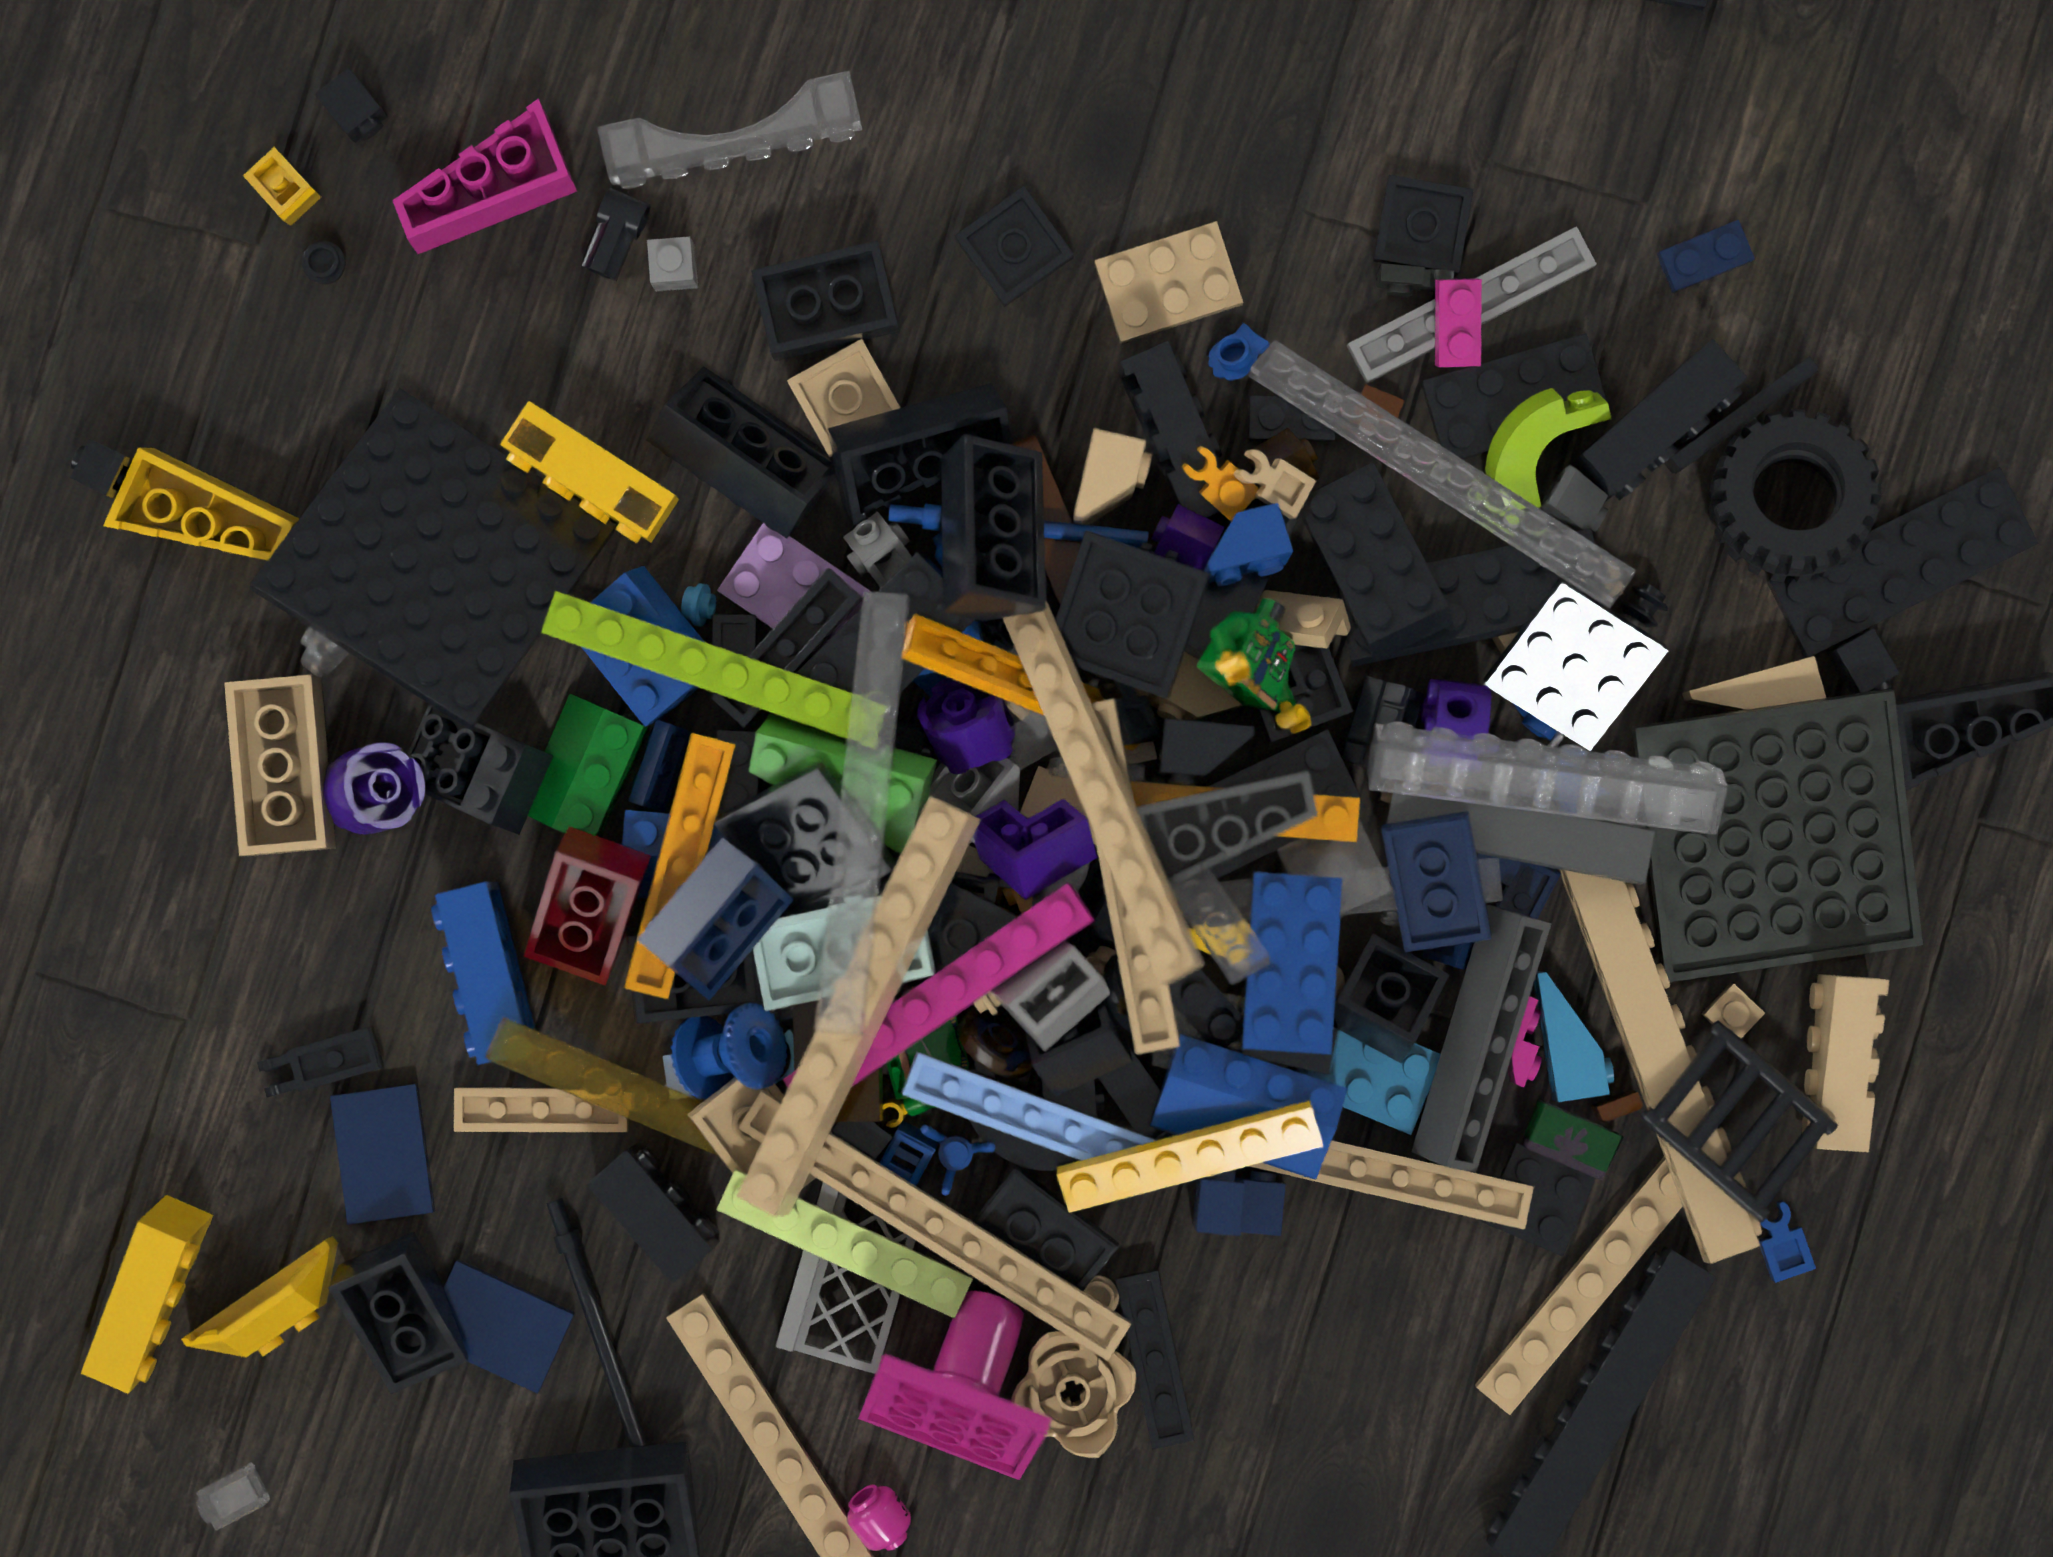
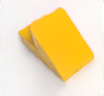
(282, 186)

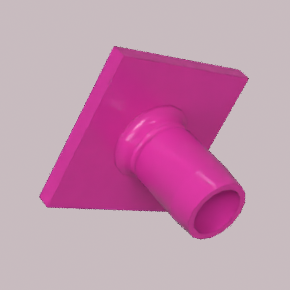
(959, 1401)

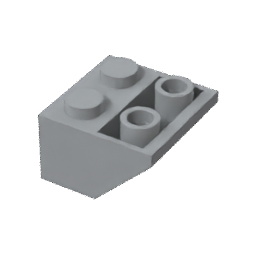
(1052, 994)

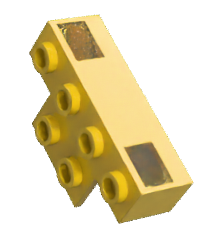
(588, 471)

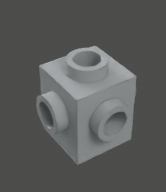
(878, 548)

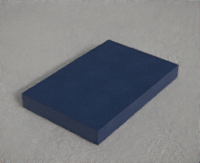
(1436, 881)
(382, 1154)
(505, 1325)

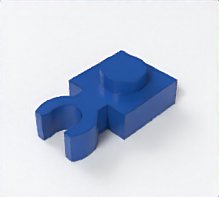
(1785, 1248)

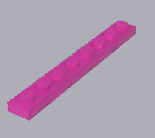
(974, 975)

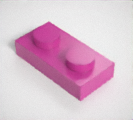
(1458, 322)

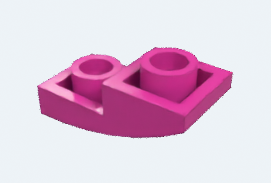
(1524, 1061)

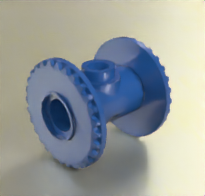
(746, 1047)

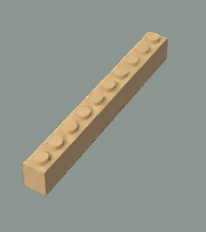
(1657, 1052)
(837, 1057)

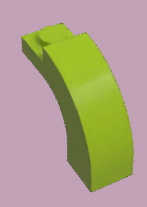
(1528, 431)

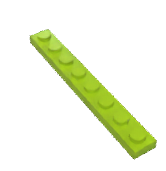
(699, 664)

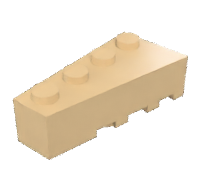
(1844, 1056)

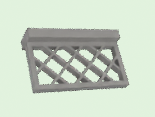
(806, 1295)

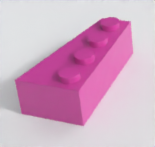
(487, 183)

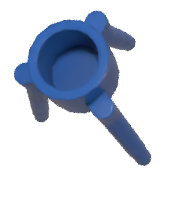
(954, 1153)

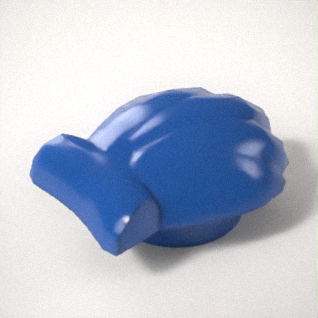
(1236, 353)

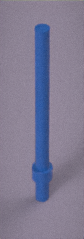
(931, 519)

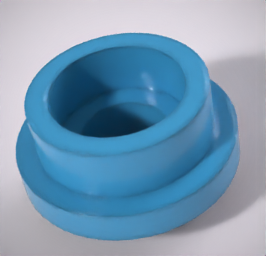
(698, 604)

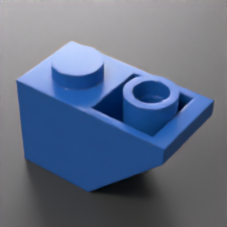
(1251, 544)

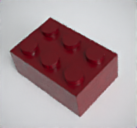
(587, 905)

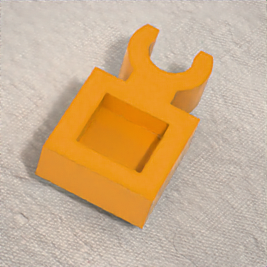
(1221, 485)

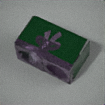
(1571, 1139)

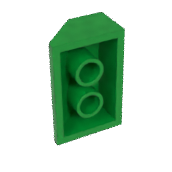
(588, 767)

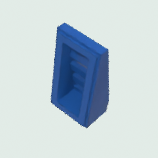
(915, 1138)

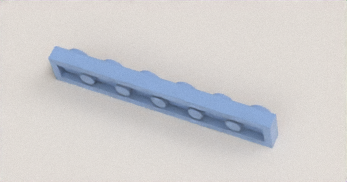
(1015, 1110)

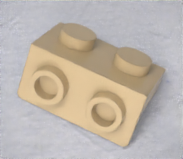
(1310, 618)

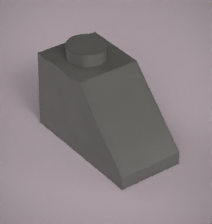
(1575, 501)

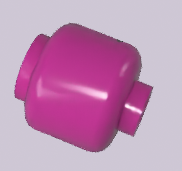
(878, 1518)

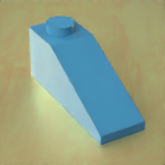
(1571, 1053)

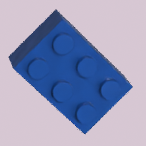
(644, 691)

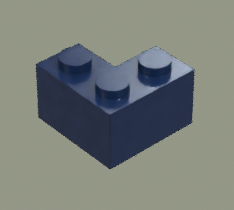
(1239, 1204)

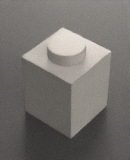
(672, 263)

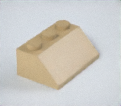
(1110, 474)

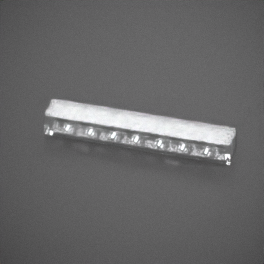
(1546, 778)

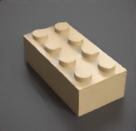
(279, 765)

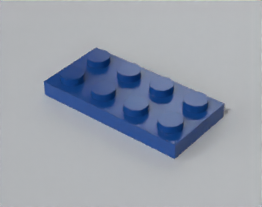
(1293, 996)

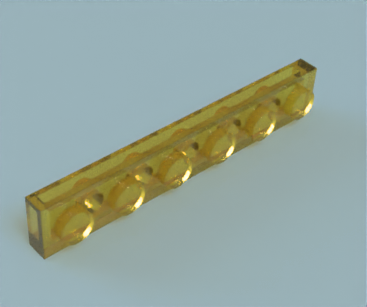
(596, 1081)

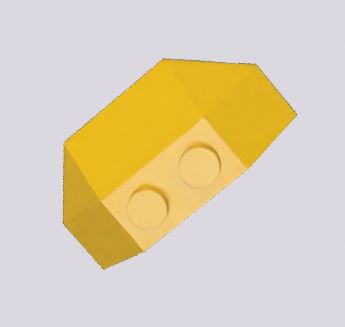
(271, 1308)

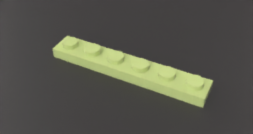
(855, 1249)

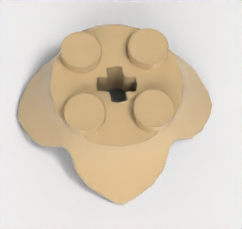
(1082, 1425)

